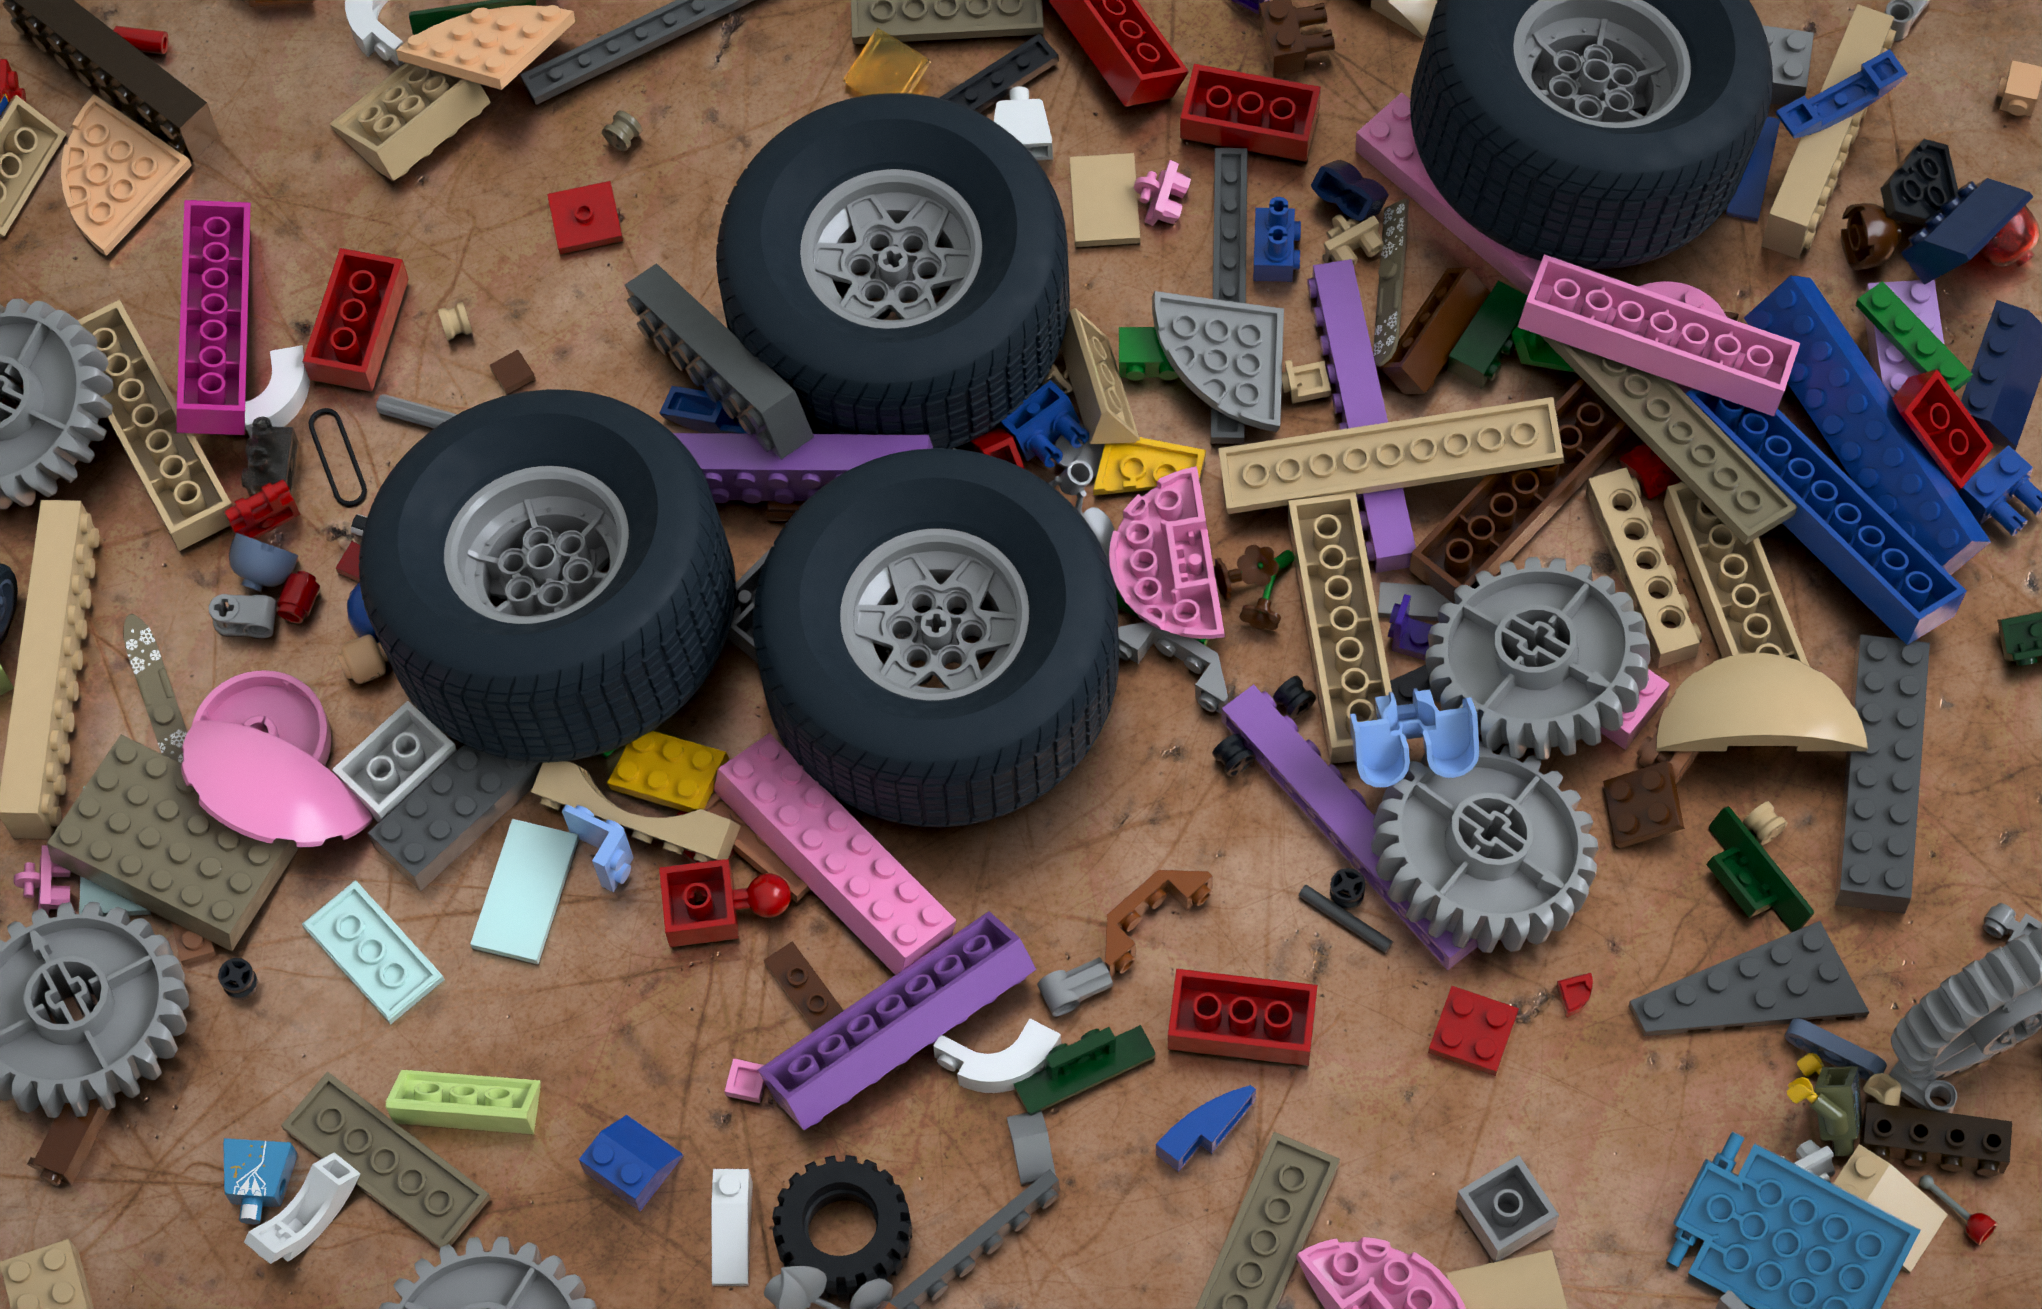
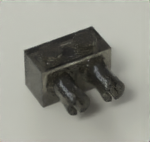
(270, 456)

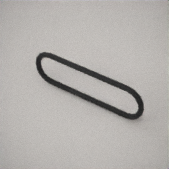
(350, 451)

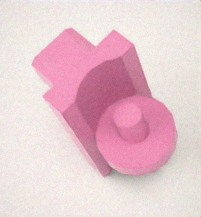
(1168, 183)
(49, 895)

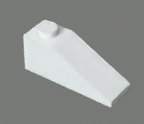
(731, 1226)

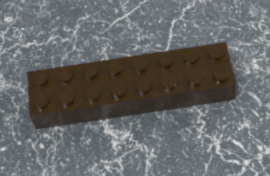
(118, 71)

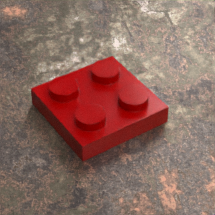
(1473, 1030)

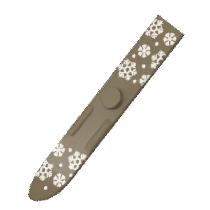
(1390, 281)
(155, 687)

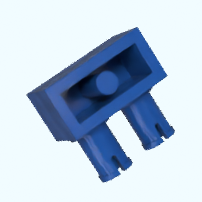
(1275, 242)
(1042, 421)
(1996, 484)

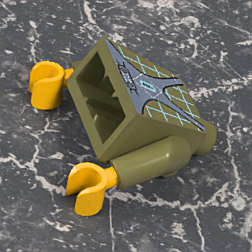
(1834, 1100)

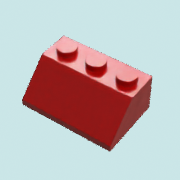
(1943, 425)

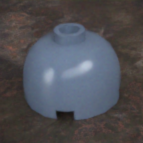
(260, 562)

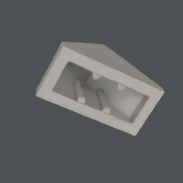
(1030, 1146)

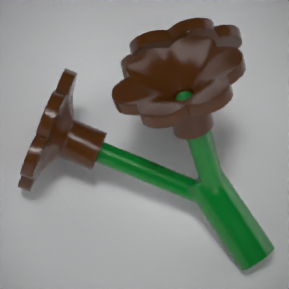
(1254, 567)

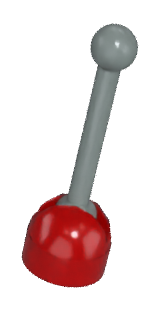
(1978, 1225)

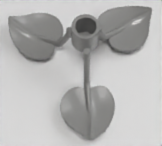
(1081, 467)
(802, 1285)

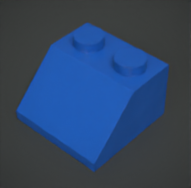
(629, 1161)

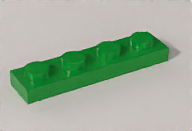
(1911, 335)

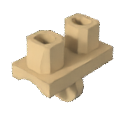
(1349, 236)

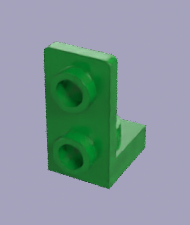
(1536, 351)

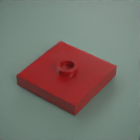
(585, 217)

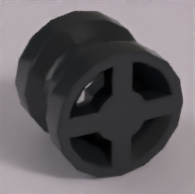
(1294, 697)
(1233, 755)
(1349, 881)
(233, 972)

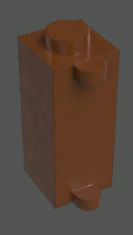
(68, 1144)

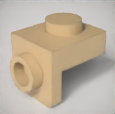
(1306, 381)

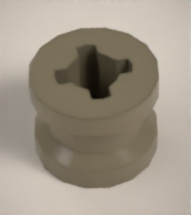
(622, 130)

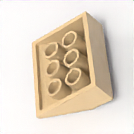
(408, 117)

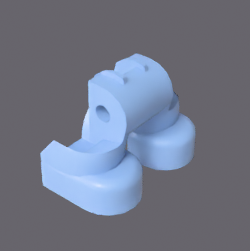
(1447, 735)

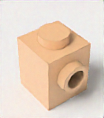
(2020, 88)

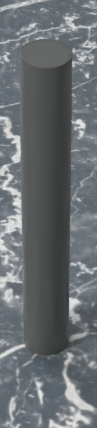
(1345, 918)

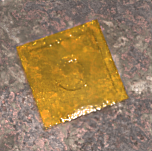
(886, 66)

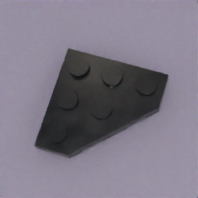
(1920, 184)

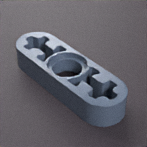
(1833, 1048)

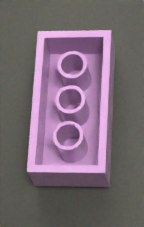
(1885, 358)

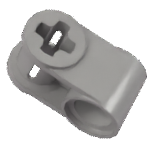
(244, 616)

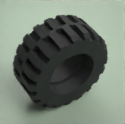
(843, 1182)

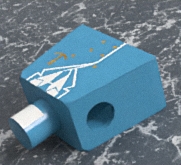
(257, 1175)

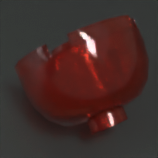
(2013, 241)

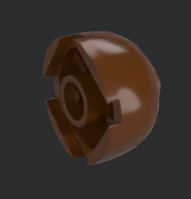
(1869, 236)

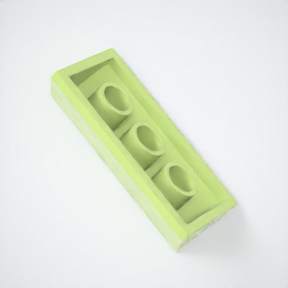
(464, 1101)

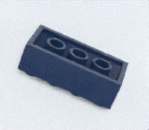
(1963, 227)
(2005, 374)

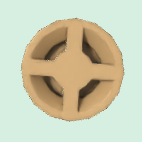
(455, 321)
(1765, 823)

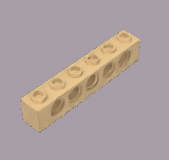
(1666, 644)

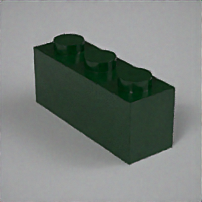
(1488, 336)

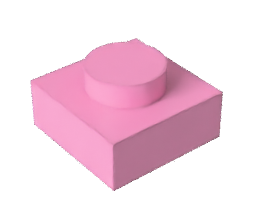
(745, 1081)

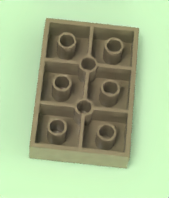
(156, 846)

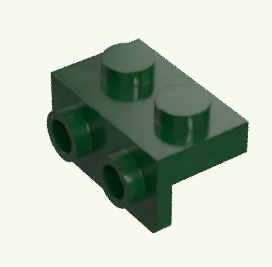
(2021, 638)

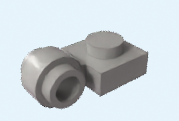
(2001, 921)

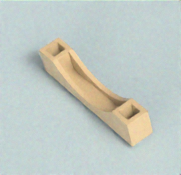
(696, 831)

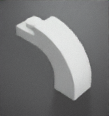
(369, 32)
(284, 392)
(1003, 1069)
(309, 1212)

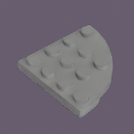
(1225, 354)

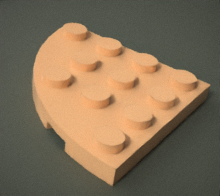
(487, 43)
(114, 173)

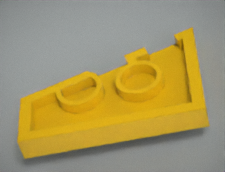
(1142, 463)

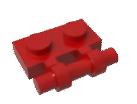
(263, 510)

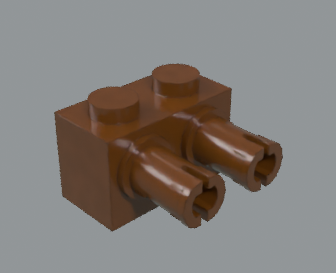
(1282, 38)

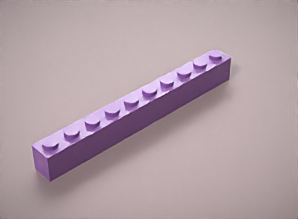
(1360, 403)
(1324, 799)

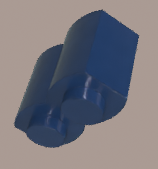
(1354, 195)

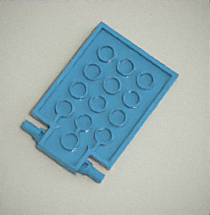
(1787, 1235)

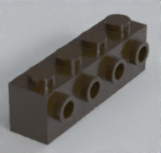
(1937, 1138)

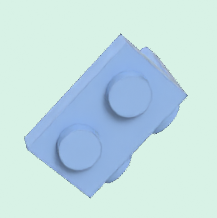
(614, 852)

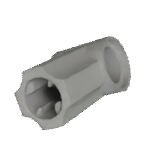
(1904, 14)
(1066, 990)
(1920, 1091)

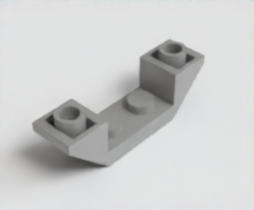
(1210, 688)

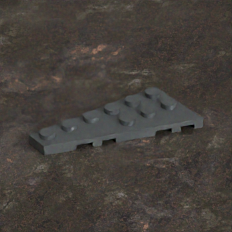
(1762, 987)

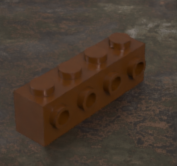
(1435, 330)

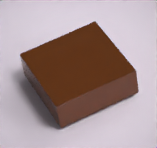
(512, 372)

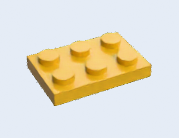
(668, 771)

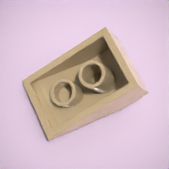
(1890, 1190)

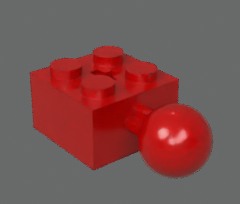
(717, 917)

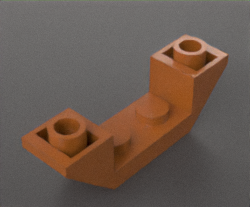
(1185, 886)

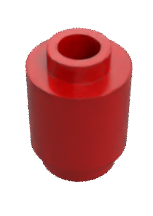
(298, 597)

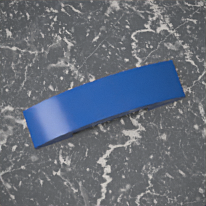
(1843, 99)

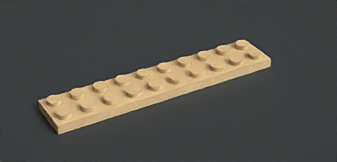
(1391, 455)

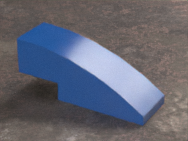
(1751, 190)
(698, 412)
(1204, 1126)

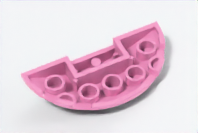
(1166, 561)
(268, 786)
(1375, 1277)

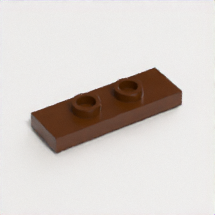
(803, 986)

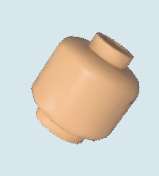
(363, 659)

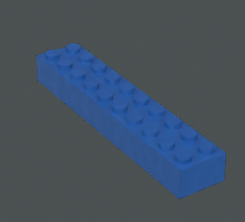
(1865, 425)
(1842, 522)

